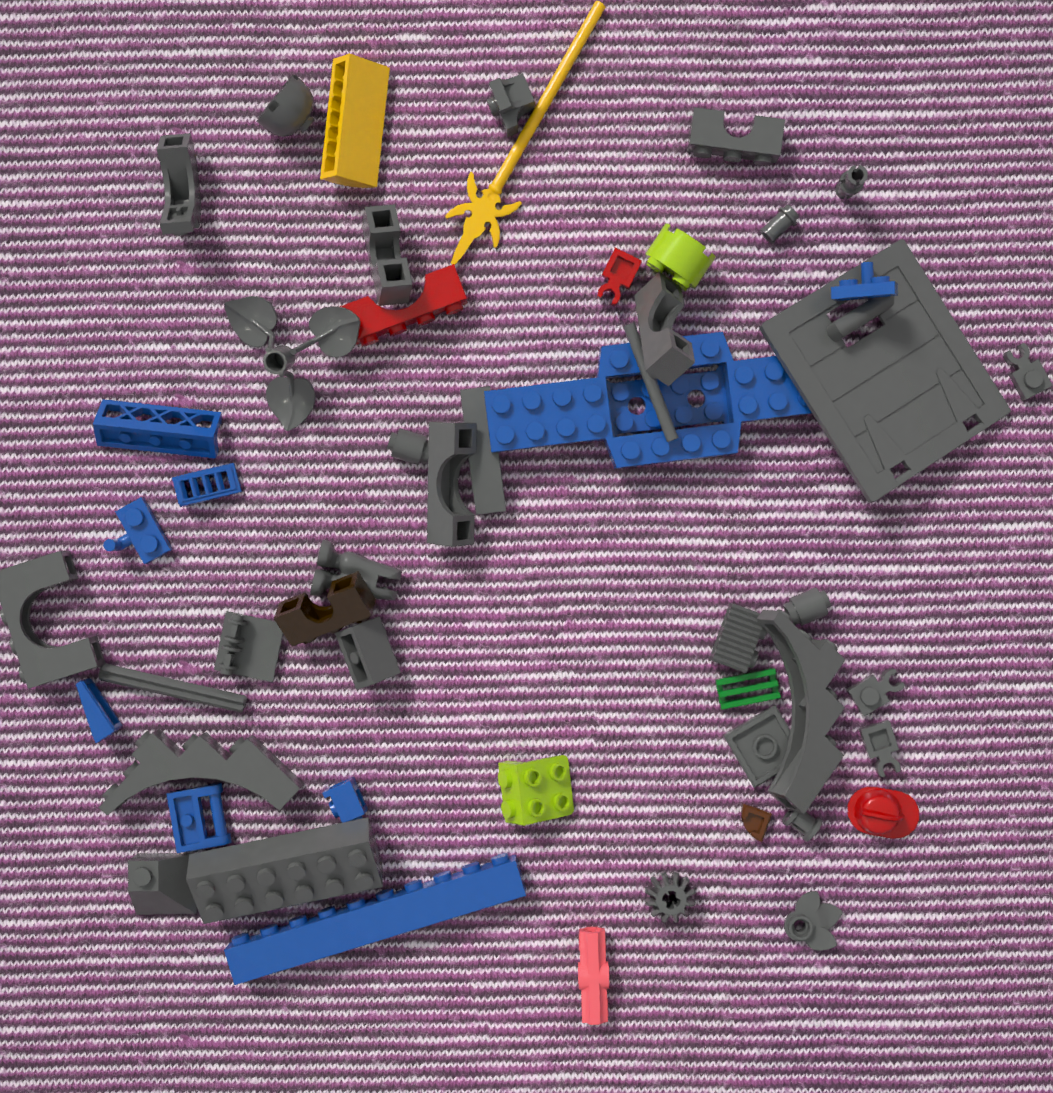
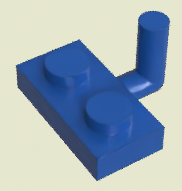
(870, 288)
(141, 531)

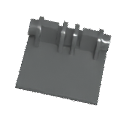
(249, 647)

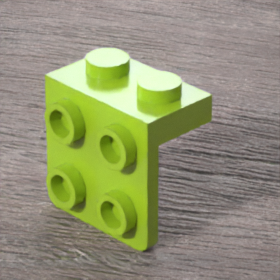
(535, 790)

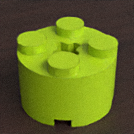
(679, 257)

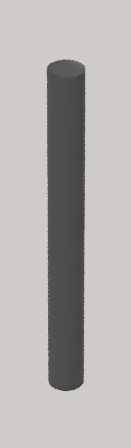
(651, 384)

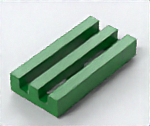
(773, 684)

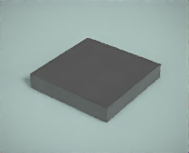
(760, 744)

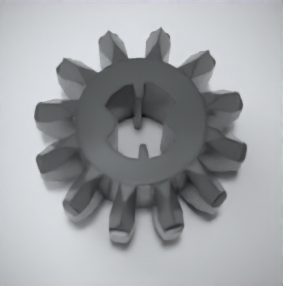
(674, 907)

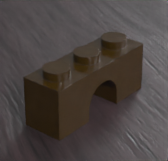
(305, 621)

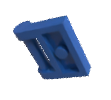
(189, 820)

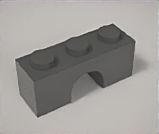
(710, 138)
(388, 269)

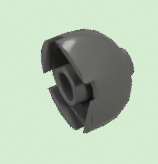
(289, 109)

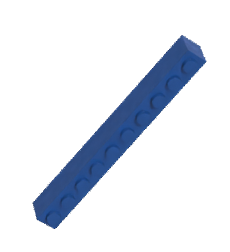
(375, 918)

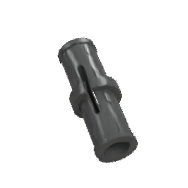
(851, 182)

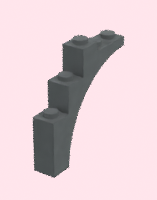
(809, 752)
(162, 760)

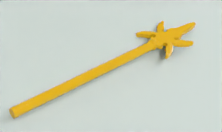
(483, 208)

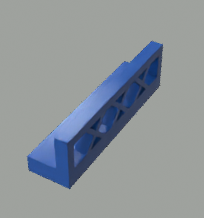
(155, 433)

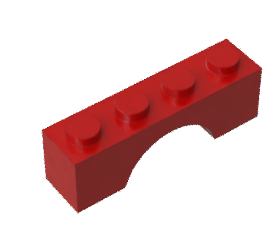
(440, 294)

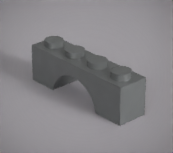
(664, 350)
(447, 516)

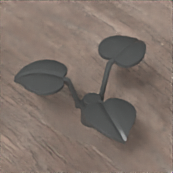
(289, 397)

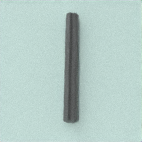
(172, 688)

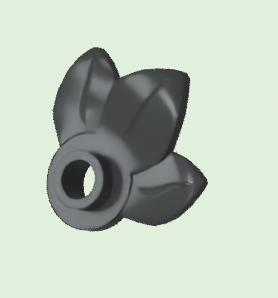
(817, 921)

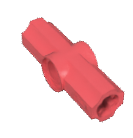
(593, 975)

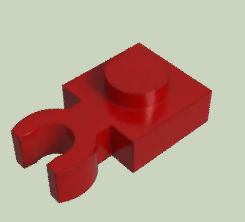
(620, 272)

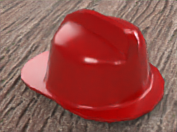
(883, 812)

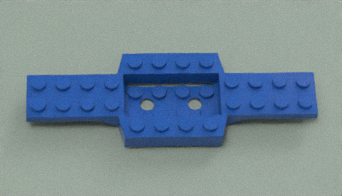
(599, 409)

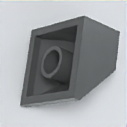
(159, 884)

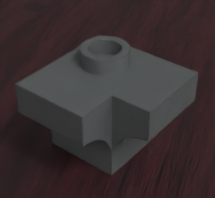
(510, 101)

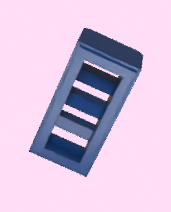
(181, 491)
(98, 712)

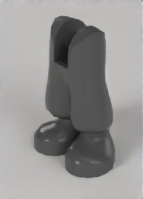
(350, 563)

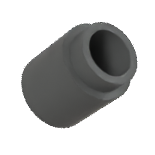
(409, 446)
(807, 606)

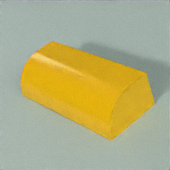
(354, 122)

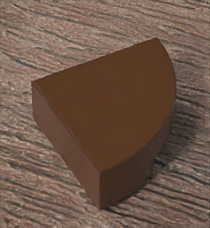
(755, 820)

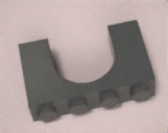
(38, 660)

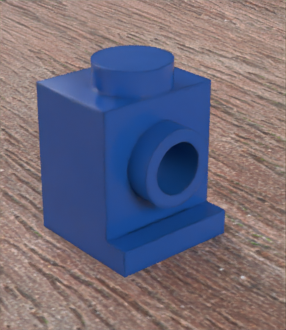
(346, 800)

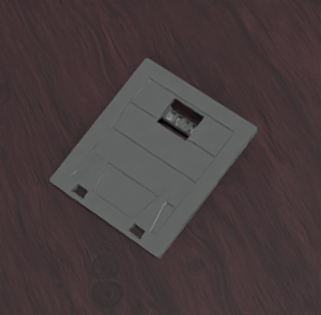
(895, 390)

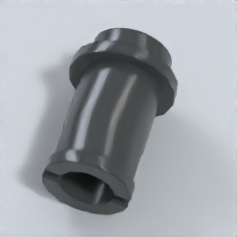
(780, 223)

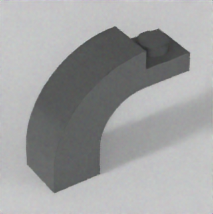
(181, 184)

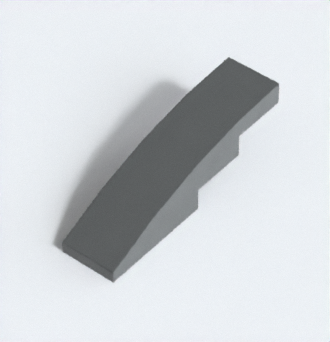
(484, 465)

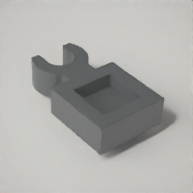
(1029, 376)
(870, 693)
(879, 743)

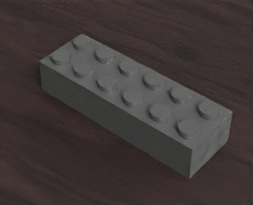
(285, 870)

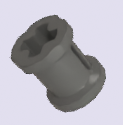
(803, 823)

